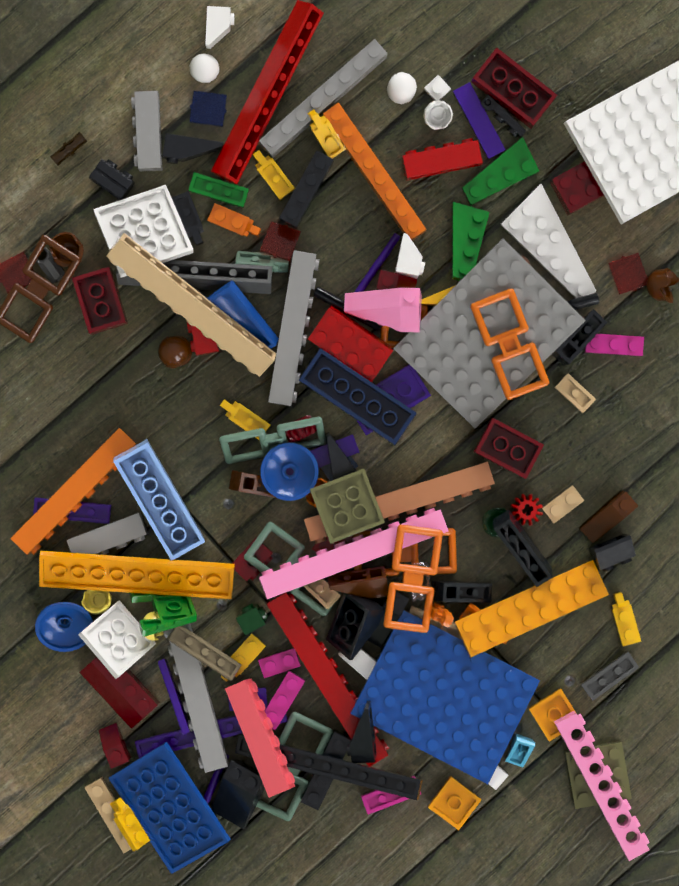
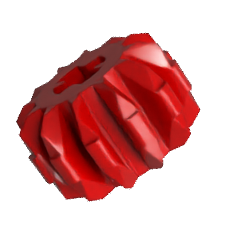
(521, 505)

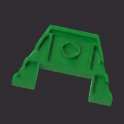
(169, 609)

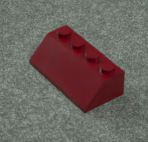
(125, 694)

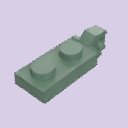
(262, 259)

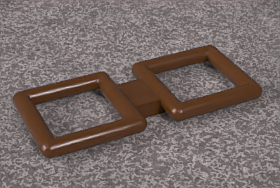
(38, 288)

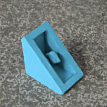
(519, 750)

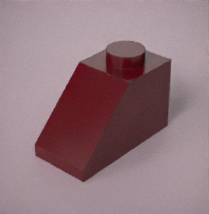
(392, 280)
(114, 745)

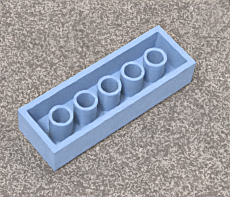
(159, 499)

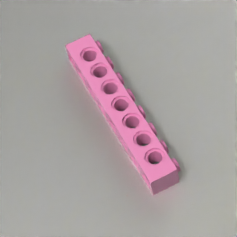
(633, 847)

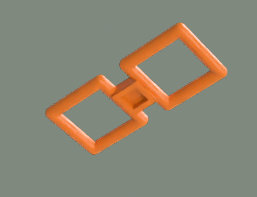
(509, 344)
(410, 554)
(413, 578)

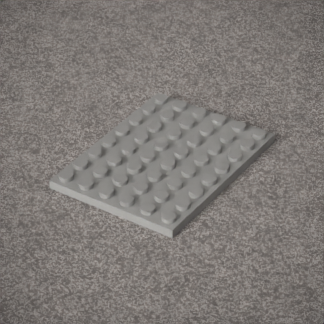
(451, 348)

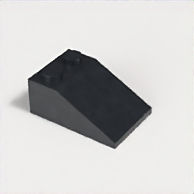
(354, 624)
(238, 793)

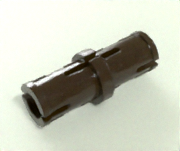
(68, 148)

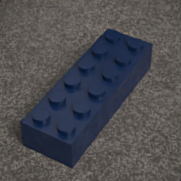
(357, 397)

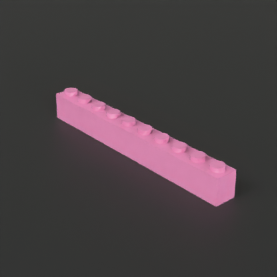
(346, 555)

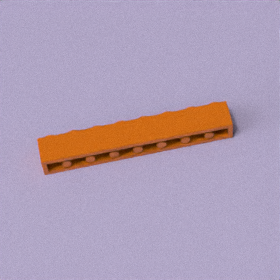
(374, 173)
(71, 493)

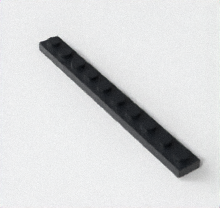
(344, 770)

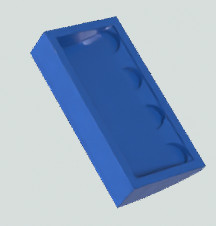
(237, 306)

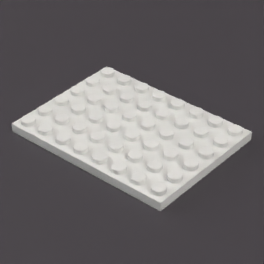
(633, 143)

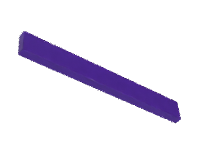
(176, 740)

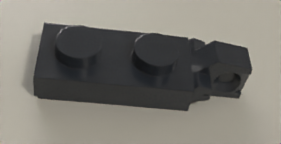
(503, 116)
(189, 216)

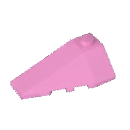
(387, 307)

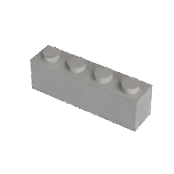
(147, 131)
(109, 536)

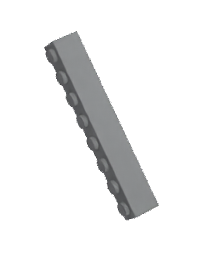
(323, 98)
(292, 328)
(200, 708)

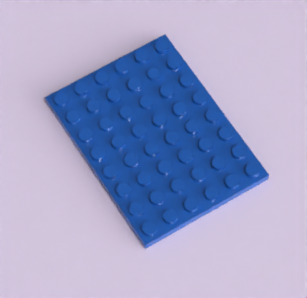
(445, 700)

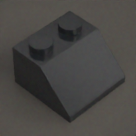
(612, 552)

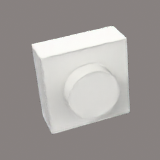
(437, 88)

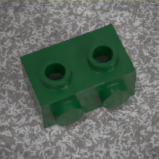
(251, 618)

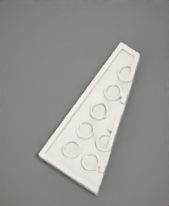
(542, 235)

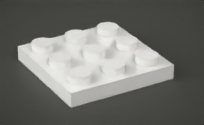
(116, 639)

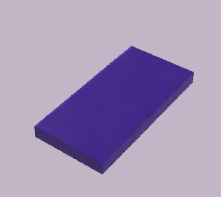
(405, 387)

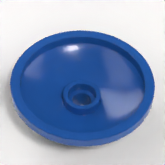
(289, 486)
(59, 633)

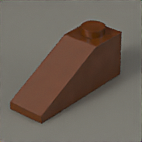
(248, 483)
(609, 516)
(363, 583)

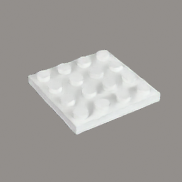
(149, 221)

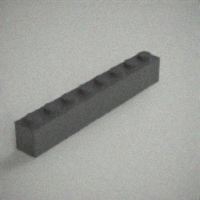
(215, 275)

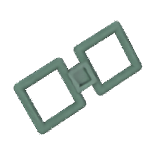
(271, 440)
(299, 548)
(303, 783)

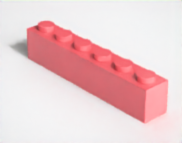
(260, 737)

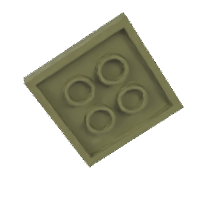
(347, 506)
(614, 758)

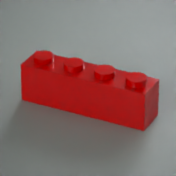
(442, 160)

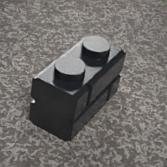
(111, 179)

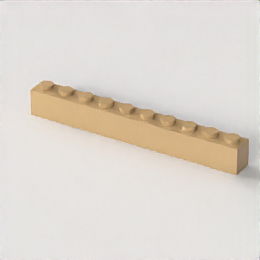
(191, 305)

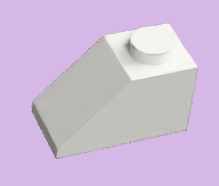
(217, 24)

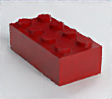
(351, 343)

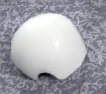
(204, 68)
(401, 88)
(438, 114)

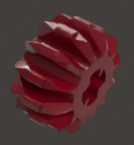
(300, 433)

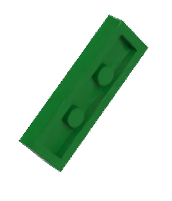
(218, 190)

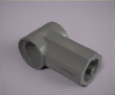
(50, 267)

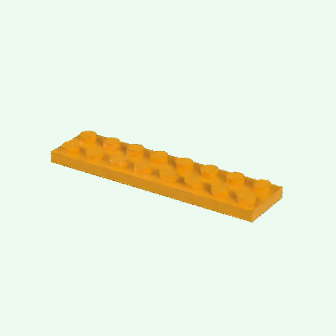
(531, 608)

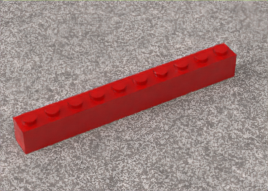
(267, 91)
(319, 665)

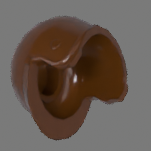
(69, 241)
(659, 283)
(174, 351)

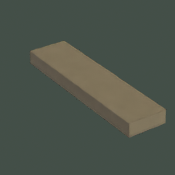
(204, 652)

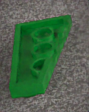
(502, 173)
(467, 236)

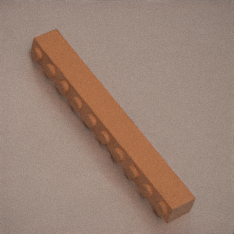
(420, 495)

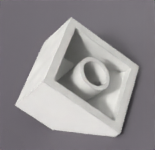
(409, 259)

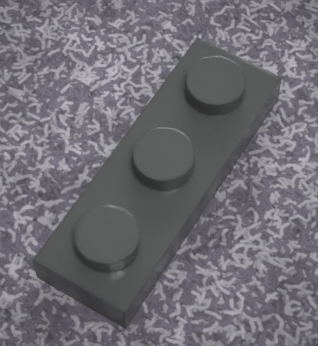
(609, 675)

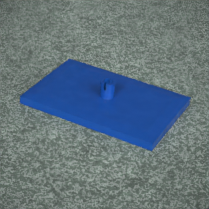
(169, 808)

